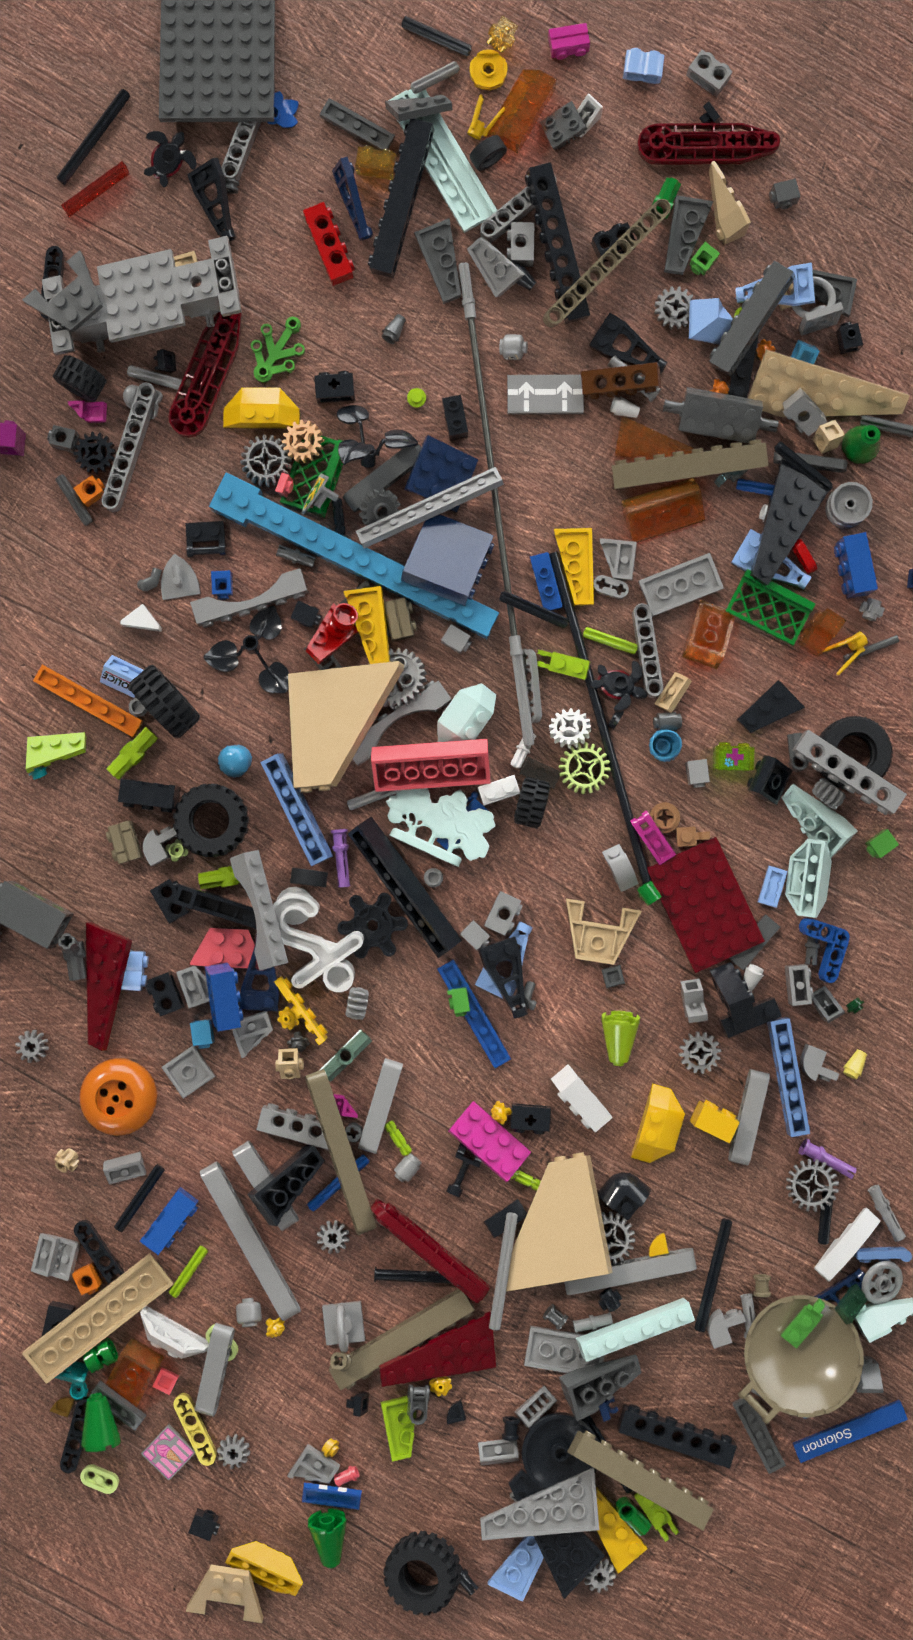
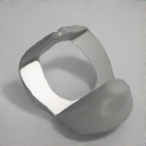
(129, 395)

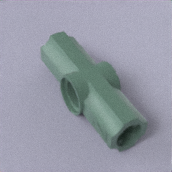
(354, 1046)

